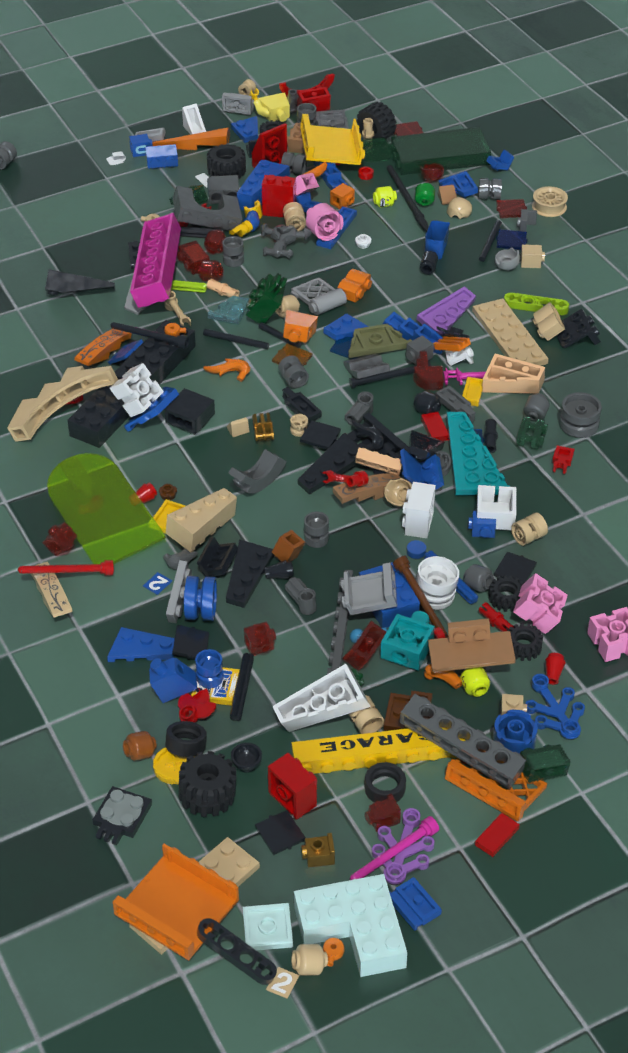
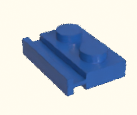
(414, 904)

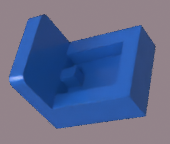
(502, 162)
(305, 200)
(481, 526)

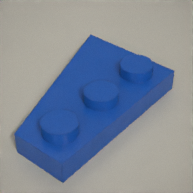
(139, 644)

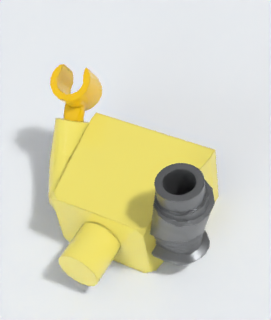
(275, 106)

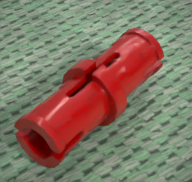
(495, 618)

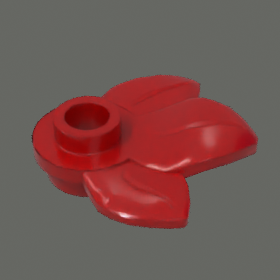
(196, 705)

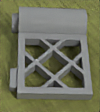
(322, 301)

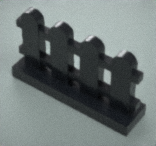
(392, 443)

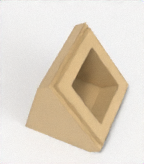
(238, 427)

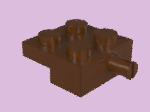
(396, 705)

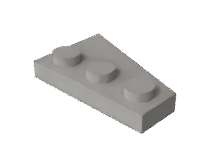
(176, 599)

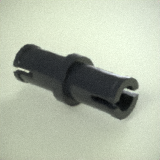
(490, 435)

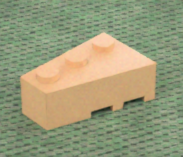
(512, 376)

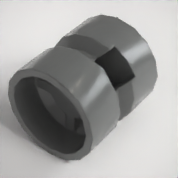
(307, 108)
(7, 153)
(297, 163)
(490, 188)
(233, 251)
(293, 371)
(316, 529)

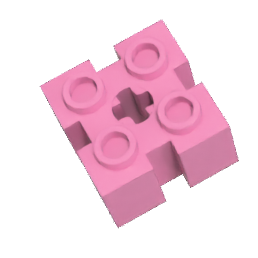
(540, 603)
(610, 633)

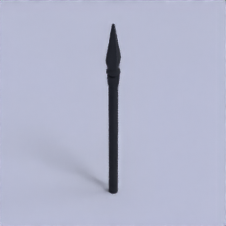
(417, 213)

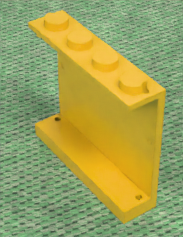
(332, 143)

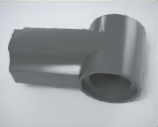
(362, 406)
(302, 595)

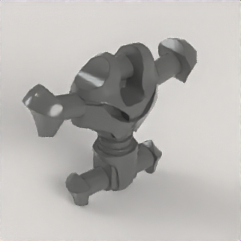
(283, 236)

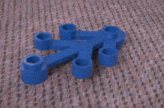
(568, 727)

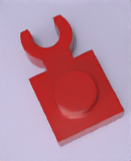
(562, 458)

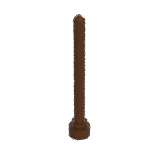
(402, 565)

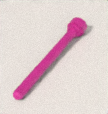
(427, 827)

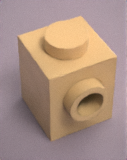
(532, 256)
(512, 702)

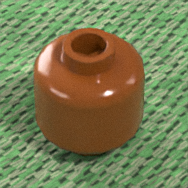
(139, 745)

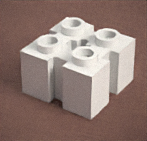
(136, 390)

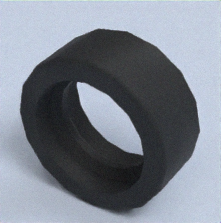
(189, 730)
(384, 770)

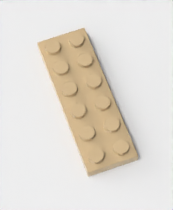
(509, 332)
(229, 863)

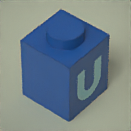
(138, 144)

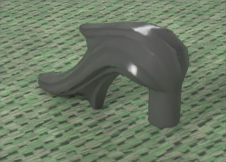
(184, 555)

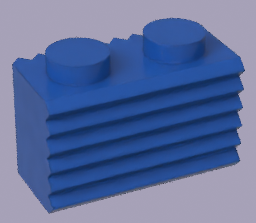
(161, 156)

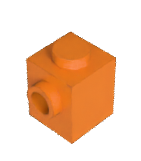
(342, 196)

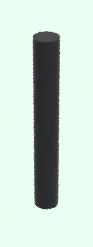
(278, 334)

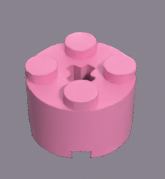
(324, 221)

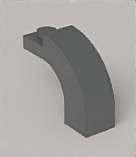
(260, 475)

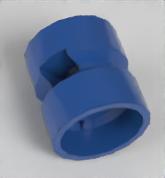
(209, 668)

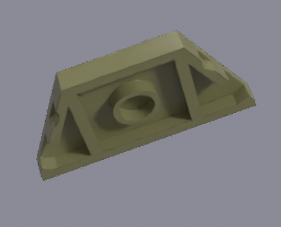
(376, 340)

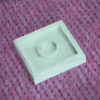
(268, 926)

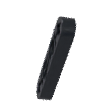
(239, 948)

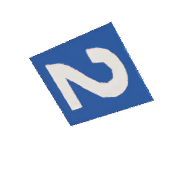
(157, 583)

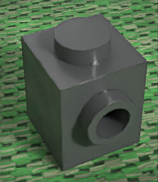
(420, 344)

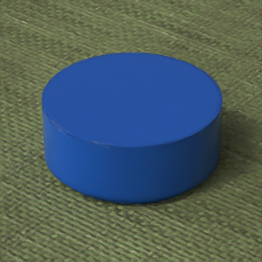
(416, 549)

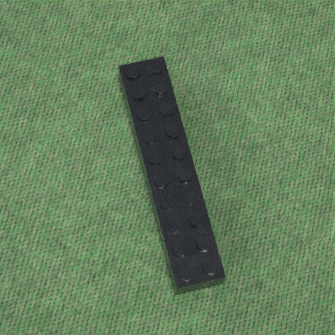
(103, 411)

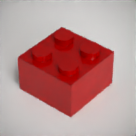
(292, 785)

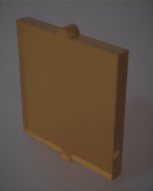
(289, 350)

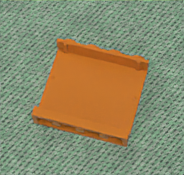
(175, 901)

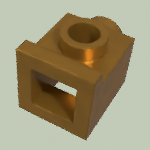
(319, 851)

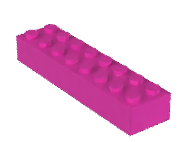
(155, 260)

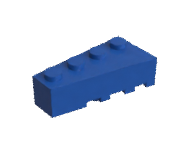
(252, 187)

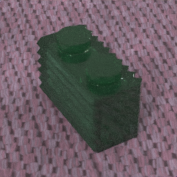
(545, 762)

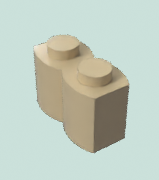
(548, 321)

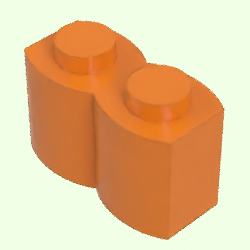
(355, 284)

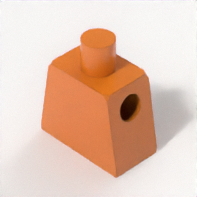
(299, 326)

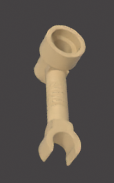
(172, 305)

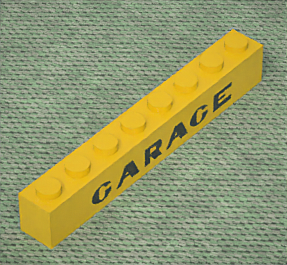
(366, 750)

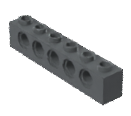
(467, 751)

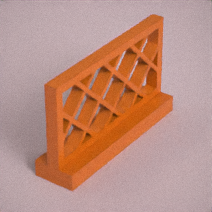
(490, 791)

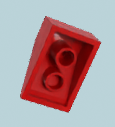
(270, 145)

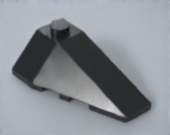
(65, 283)

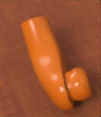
(448, 676)

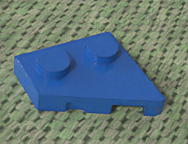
(246, 129)
(462, 182)
(343, 327)

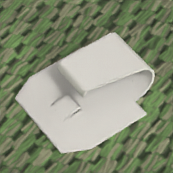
(117, 158)

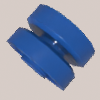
(198, 597)

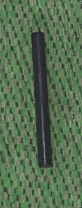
(490, 240)
(233, 338)

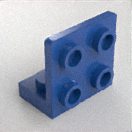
(424, 472)

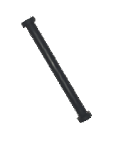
(386, 375)

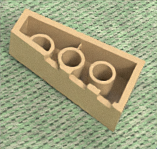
(199, 519)

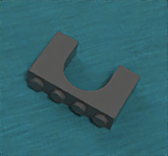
(189, 211)

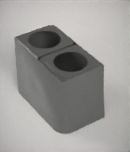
(226, 183)

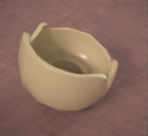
(460, 207)
(396, 491)

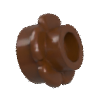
(168, 492)

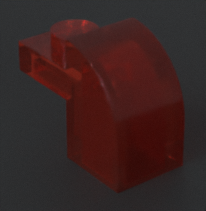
(428, 376)

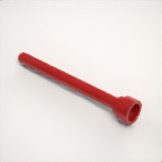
(105, 568)

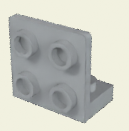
(237, 103)

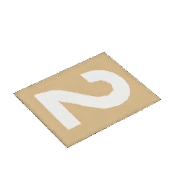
(283, 982)

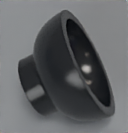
(246, 756)

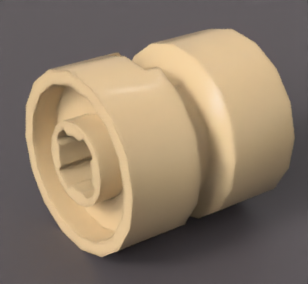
(294, 215)
(528, 529)
(368, 719)

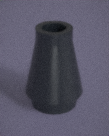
(280, 570)

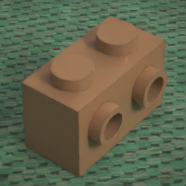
(295, 141)

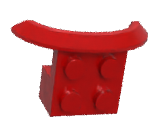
(316, 95)

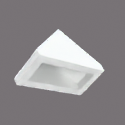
(192, 119)

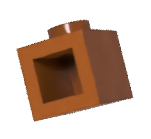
(288, 546)

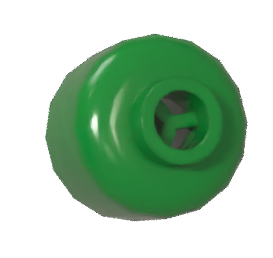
(424, 194)

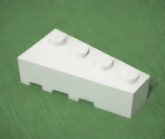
(322, 700)

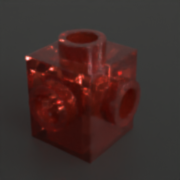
(60, 538)
(259, 638)

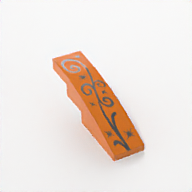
(102, 346)

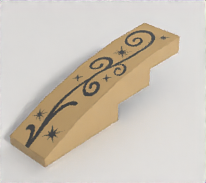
(52, 593)

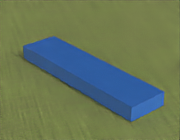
(348, 215)

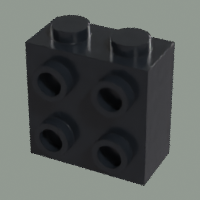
(189, 411)

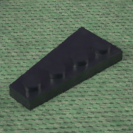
(337, 457)
(247, 572)

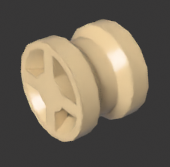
(246, 87)
(298, 424)

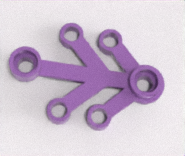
(397, 866)

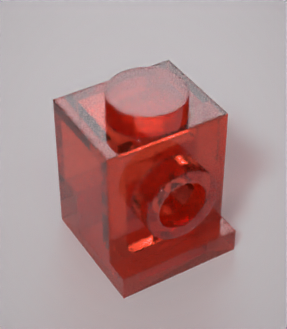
(384, 813)

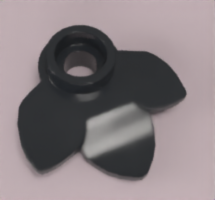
(453, 332)

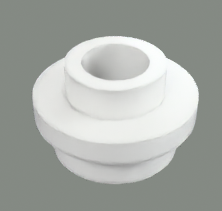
(363, 241)

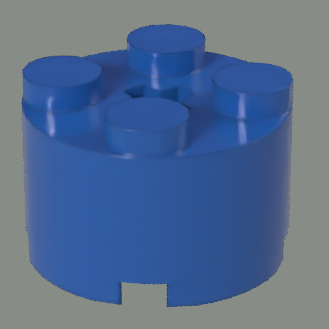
(515, 730)

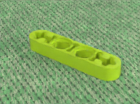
(517, 300)

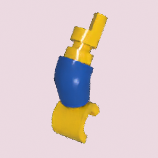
(251, 221)

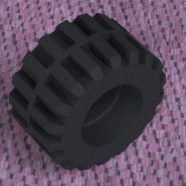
(383, 120)
(226, 161)

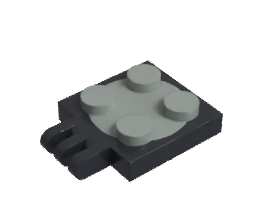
(120, 814)

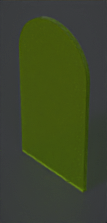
(102, 508)

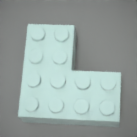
(357, 911)

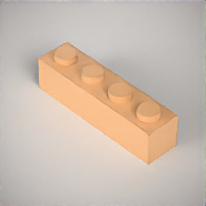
(378, 461)

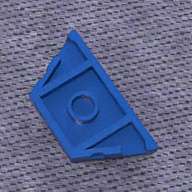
(154, 409)

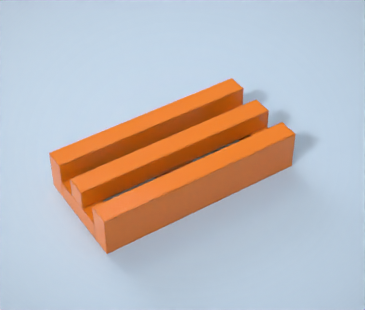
(452, 343)

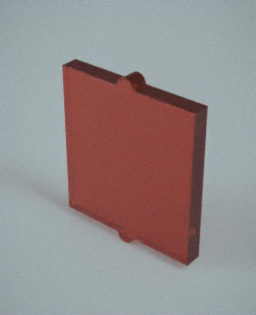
(408, 129)
(510, 208)

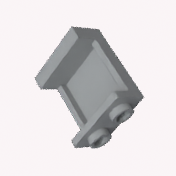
(370, 591)

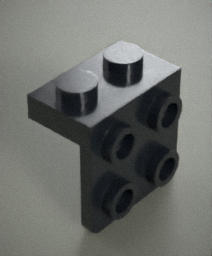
(577, 327)

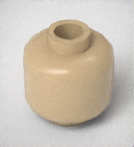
(288, 302)
(309, 959)

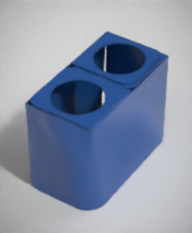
(437, 237)

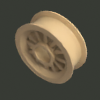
(550, 201)

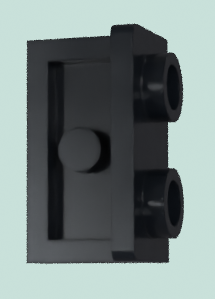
(216, 557)

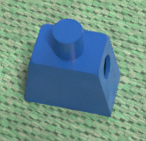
(171, 678)

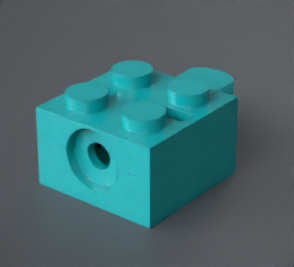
(408, 640)

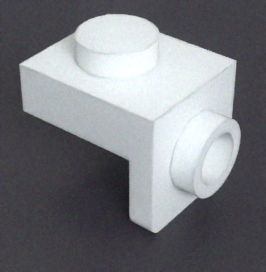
(456, 356)

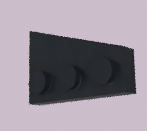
(423, 445)

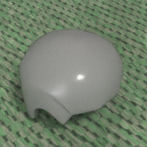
(507, 259)

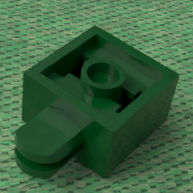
(266, 298)

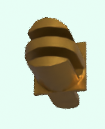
(263, 429)

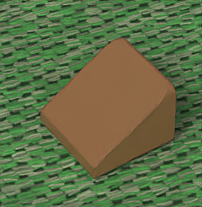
(446, 193)

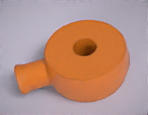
(174, 329)
(334, 948)

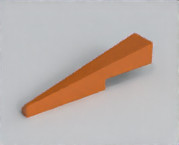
(191, 142)

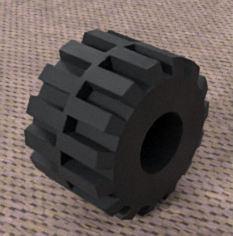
(207, 783)

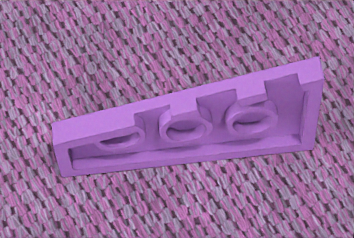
(447, 311)

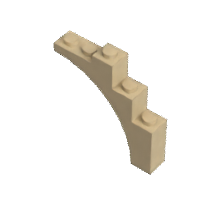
(53, 396)

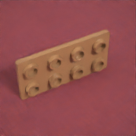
(471, 646)

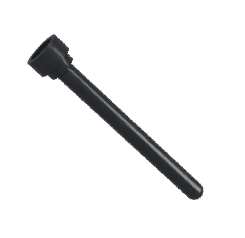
(180, 341)

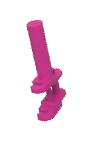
(461, 376)

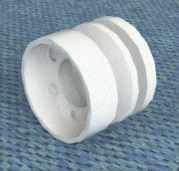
(438, 581)

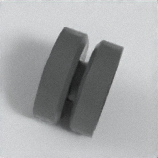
(580, 414)

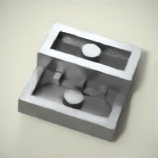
(332, 118)
(366, 366)

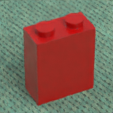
(276, 193)

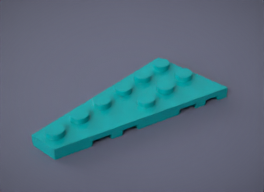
(470, 458)

